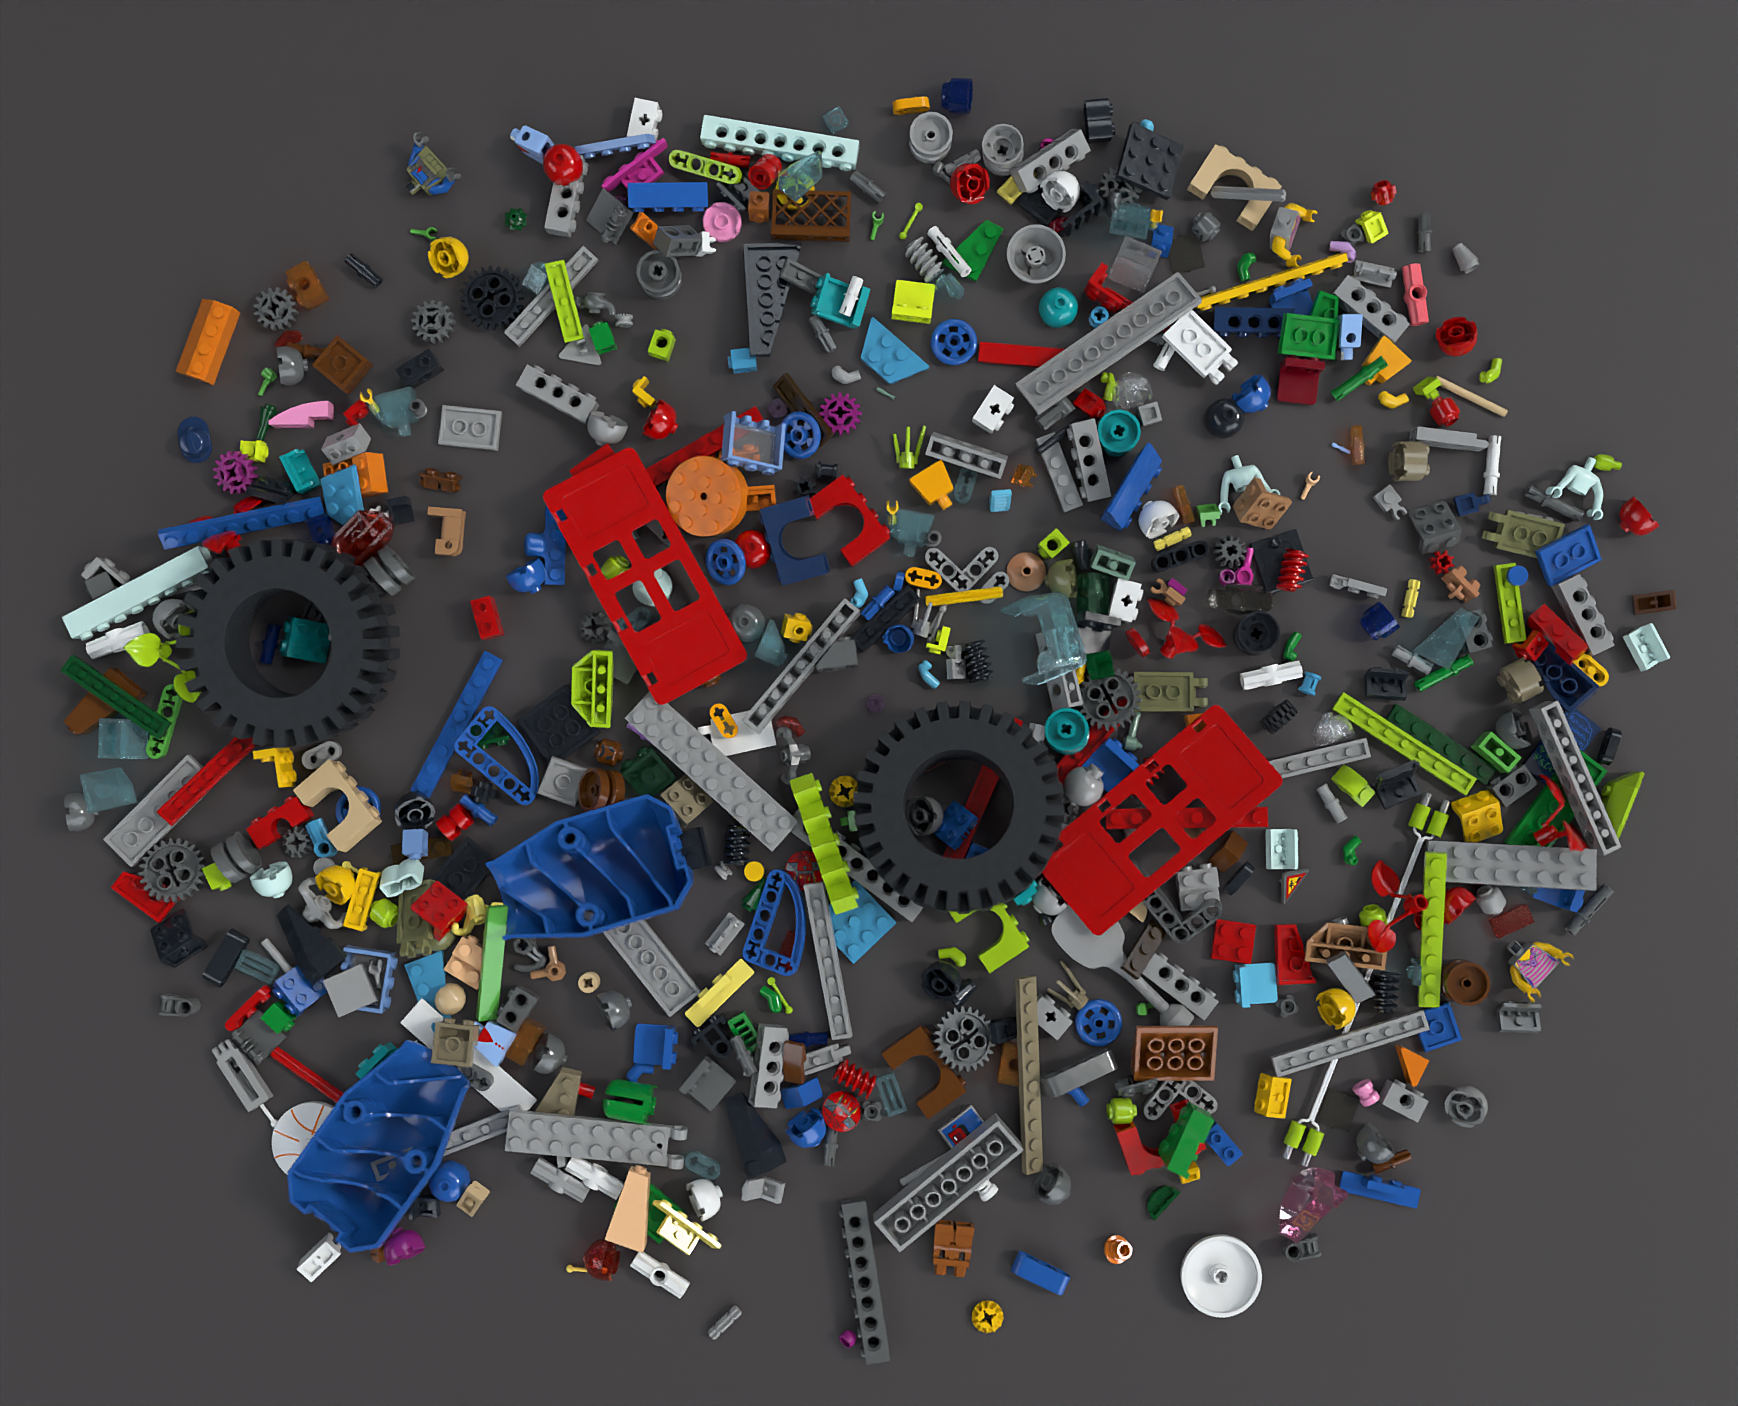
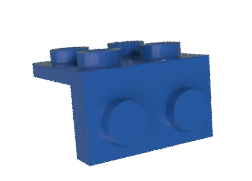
(1294, 296)
(1113, 762)
(1563, 898)
(298, 991)
(655, 1045)

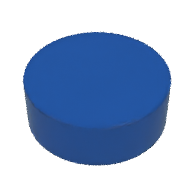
(1517, 575)
(899, 581)

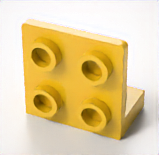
(283, 762)

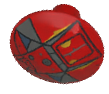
(804, 868)
(841, 1111)

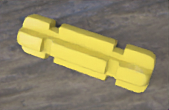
(1172, 538)
(1410, 598)

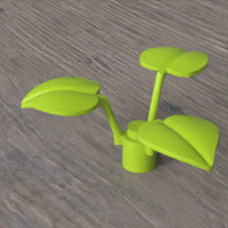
(148, 648)

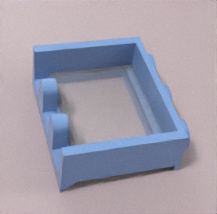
(752, 444)
(361, 955)

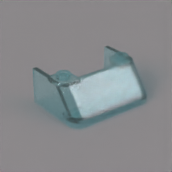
(1060, 634)

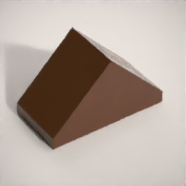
(1655, 602)
(1228, 852)

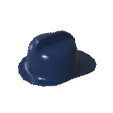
(194, 439)

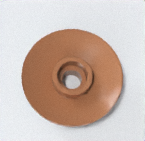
(1019, 579)

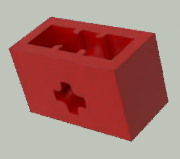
(487, 618)

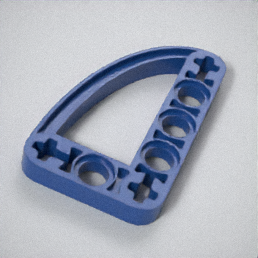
(489, 761)
(766, 926)

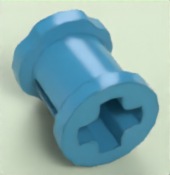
(1103, 315)
(1309, 683)

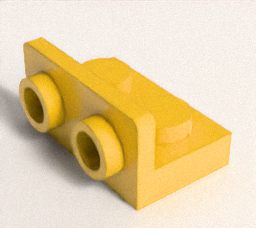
(1272, 1096)

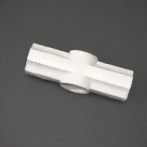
(115, 640)
(1271, 675)
(595, 1177)
(648, 1266)

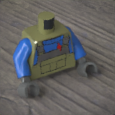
(428, 170)

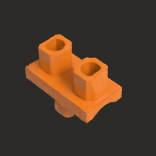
(645, 229)

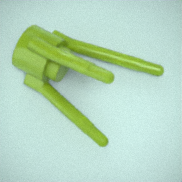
(907, 460)

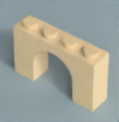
(1223, 163)
(361, 815)

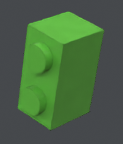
(1495, 752)

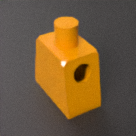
(1392, 354)
(934, 485)

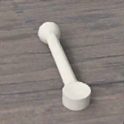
(273, 1121)

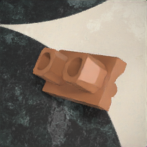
(1459, 586)

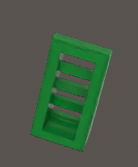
(743, 1016)

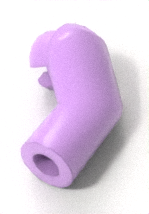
(1344, 247)

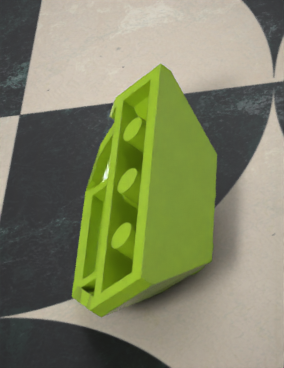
(594, 687)
(1619, 797)

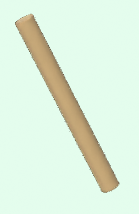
(1472, 397)

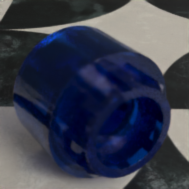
(957, 95)
(1378, 622)

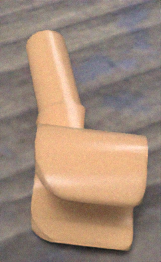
(1309, 483)

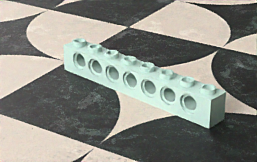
(753, 131)

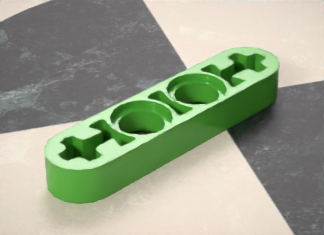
(166, 696)

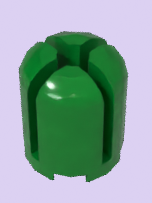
(628, 1111)

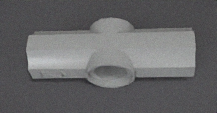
(560, 1180)

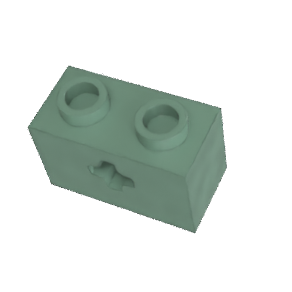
(1112, 562)

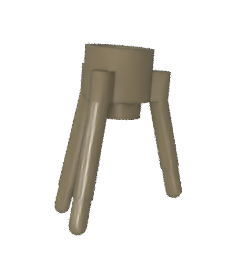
(1075, 998)

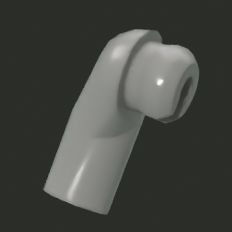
(843, 376)

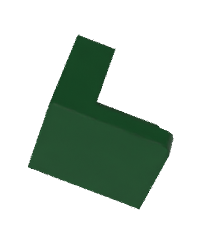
(1100, 665)

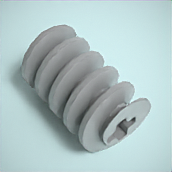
(923, 260)

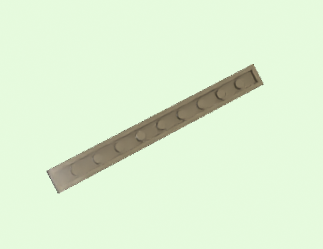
(1029, 1074)

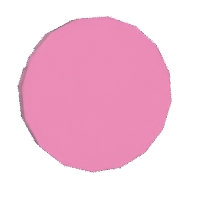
(722, 221)

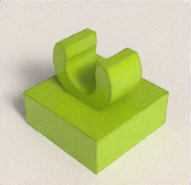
(1428, 387)

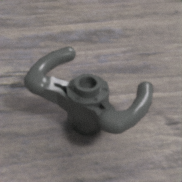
(792, 754)
(525, 946)

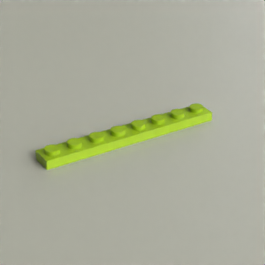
(1404, 743)
(1432, 928)

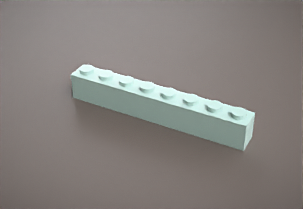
(138, 593)

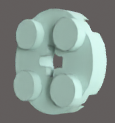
(664, 581)

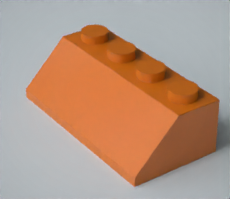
(208, 341)

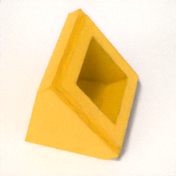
(1194, 1173)

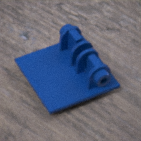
(955, 824)

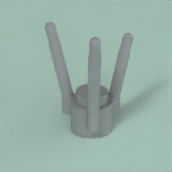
(922, 626)

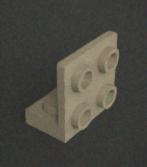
(686, 799)

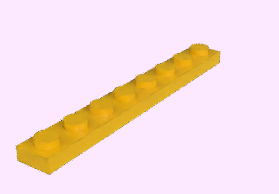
(1277, 279)

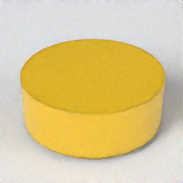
(754, 871)

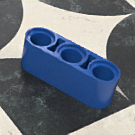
(1040, 1273)

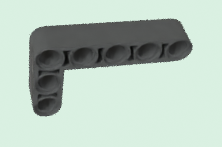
(1179, 921)

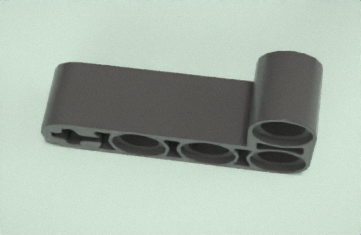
(1077, 1074)

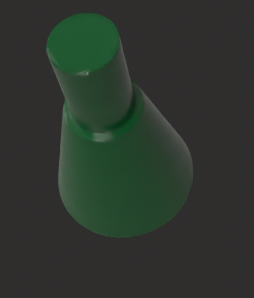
(266, 413)
(752, 898)

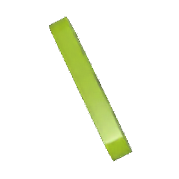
(704, 169)

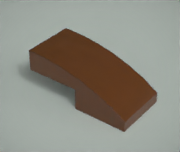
(793, 1060)

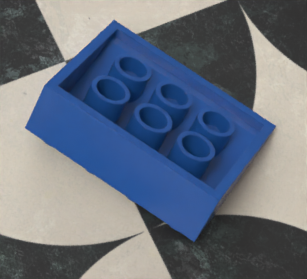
(1132, 488)

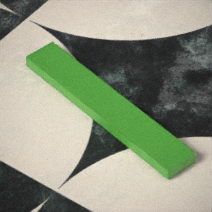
(492, 962)

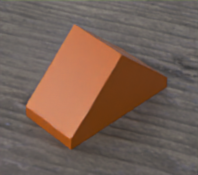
(1412, 1064)

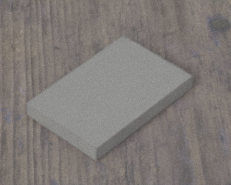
(470, 428)

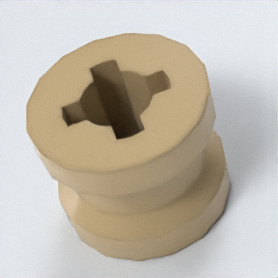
(590, 978)

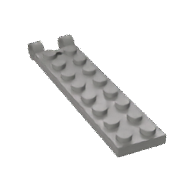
(593, 1138)

